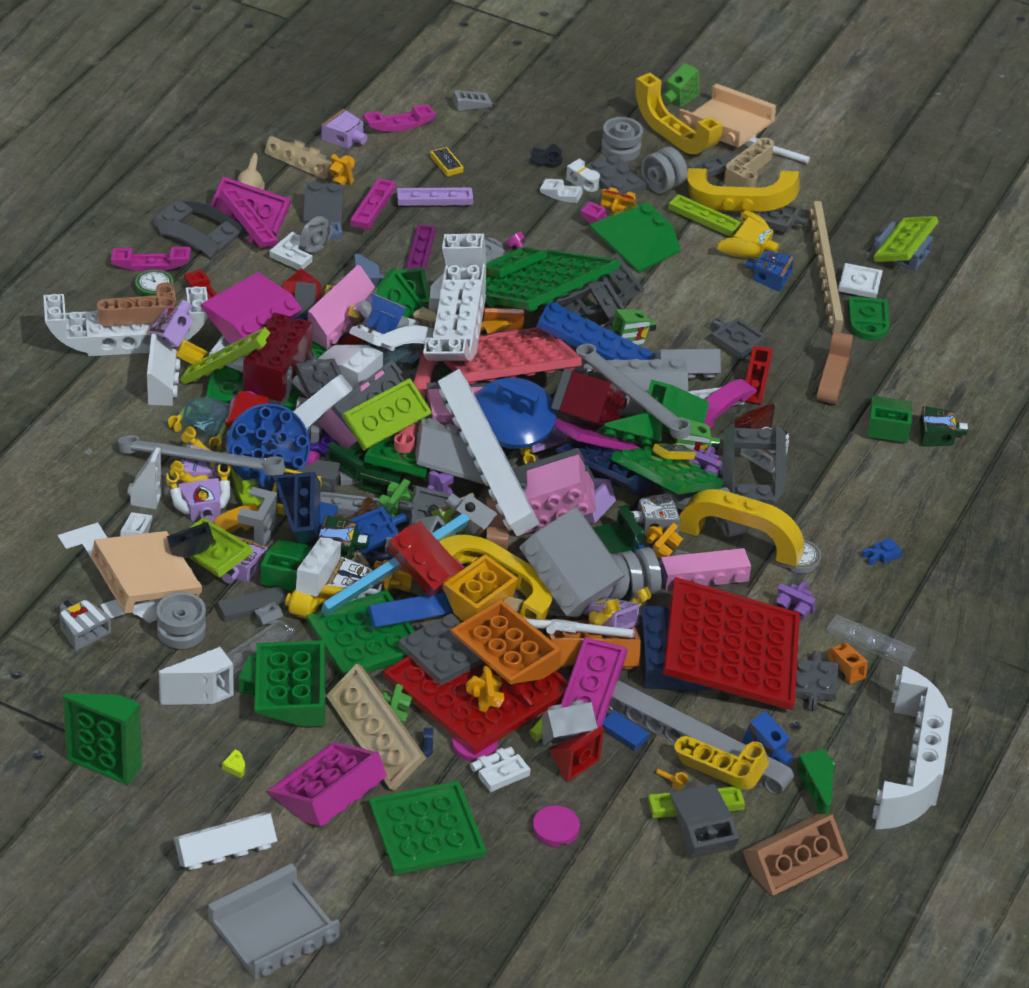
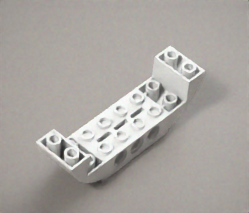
(460, 300)
(85, 334)
(905, 803)

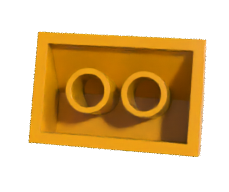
(479, 587)

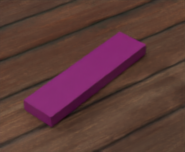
(421, 246)

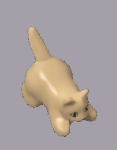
(251, 176)

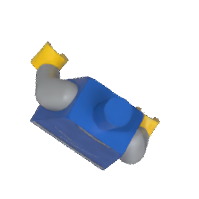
(380, 313)

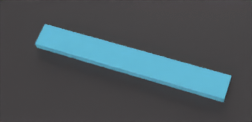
(386, 570)

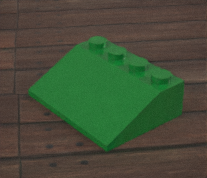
(291, 682)
(104, 734)

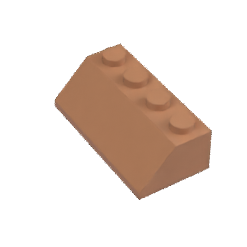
(796, 853)

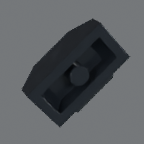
(191, 541)

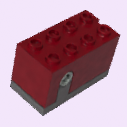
(272, 367)
(588, 399)

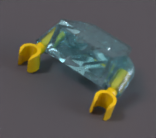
(205, 414)

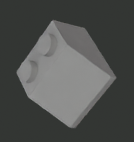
(567, 722)

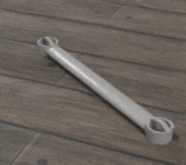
(634, 392)
(270, 465)

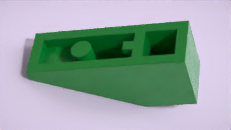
(817, 775)

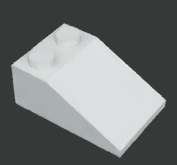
(355, 361)

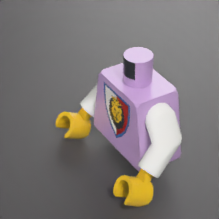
(201, 497)

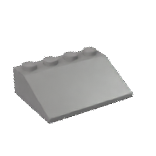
(642, 371)
(444, 450)
(572, 562)

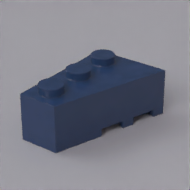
(302, 503)

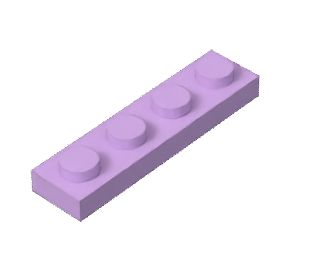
(434, 196)

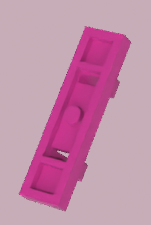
(373, 204)
(242, 210)

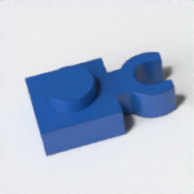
(884, 550)

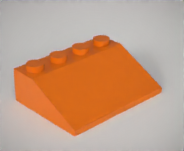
(571, 643)
(509, 644)

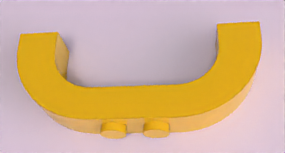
(667, 125)
(743, 198)
(747, 512)
(538, 596)

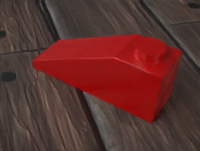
(758, 372)

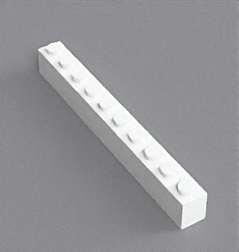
(488, 453)

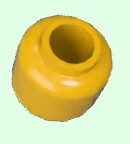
(301, 604)

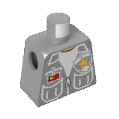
(657, 511)

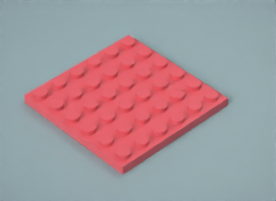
(516, 353)

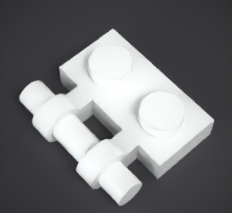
(504, 772)

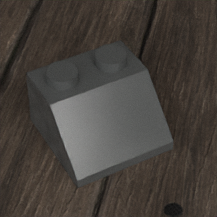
(324, 201)

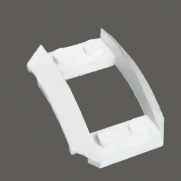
(394, 338)

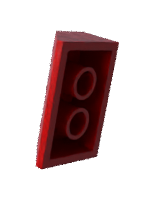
(423, 557)

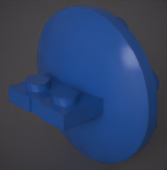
(517, 412)
(266, 433)

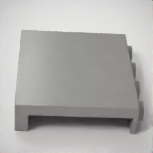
(271, 922)

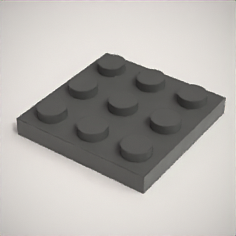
(440, 651)

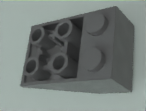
(704, 820)

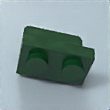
(623, 534)

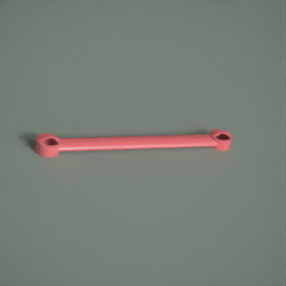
(405, 440)

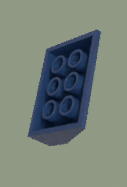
(601, 465)
(653, 636)

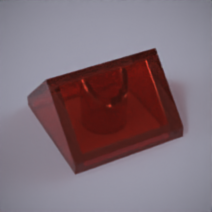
(756, 418)

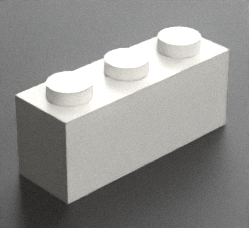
(318, 566)

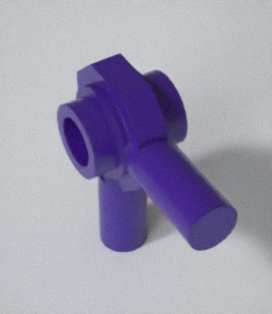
(321, 445)

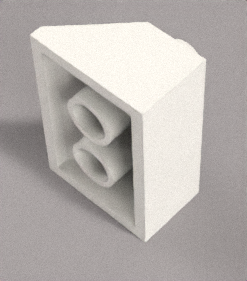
(162, 372)

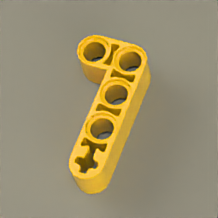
(723, 764)

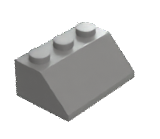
(699, 361)

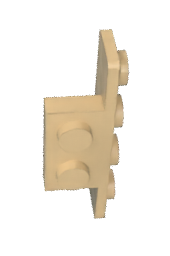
(299, 156)

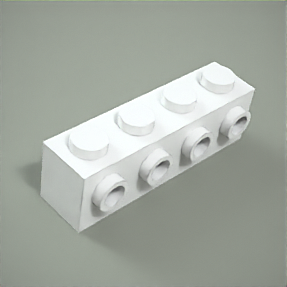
(224, 840)

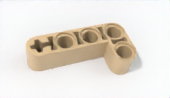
(743, 168)

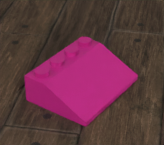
(249, 307)
(329, 782)

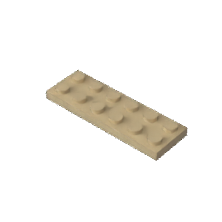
(376, 725)

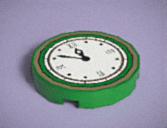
(148, 280)

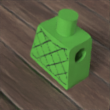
(682, 86)

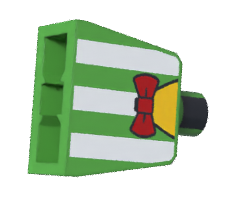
(632, 325)
(699, 438)

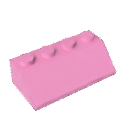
(330, 313)

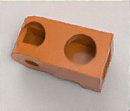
(850, 662)

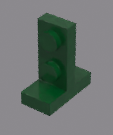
(350, 459)

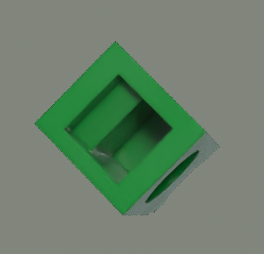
(248, 676)

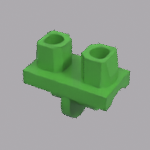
(397, 492)
(398, 700)

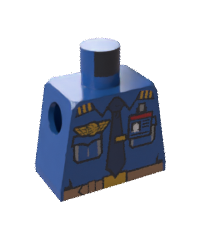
(771, 269)

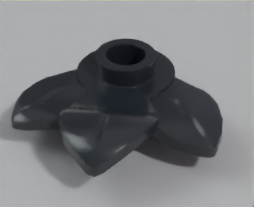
(551, 156)

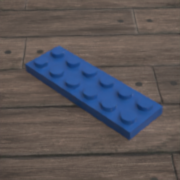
(579, 331)

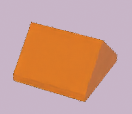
(505, 313)

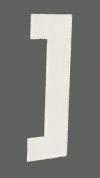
(86, 536)

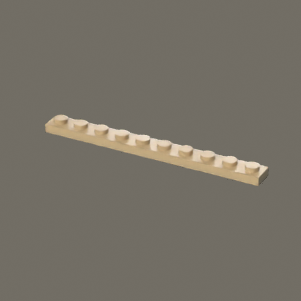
(827, 272)

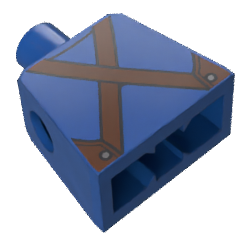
(771, 736)

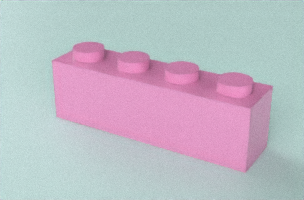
(707, 567)

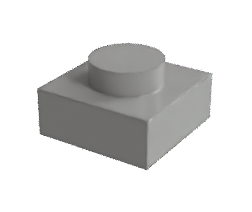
(269, 613)

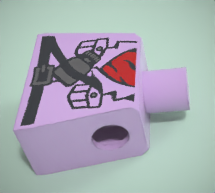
(173, 323)

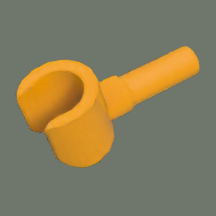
(677, 780)

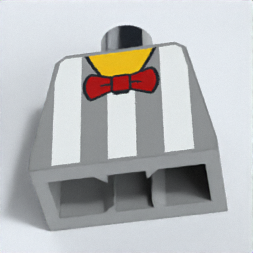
(83, 623)

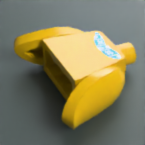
(750, 239)

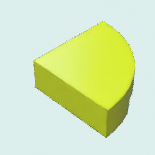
(234, 764)

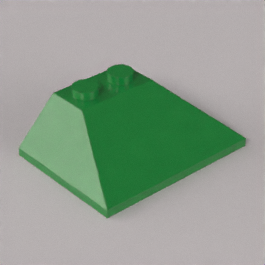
(638, 235)

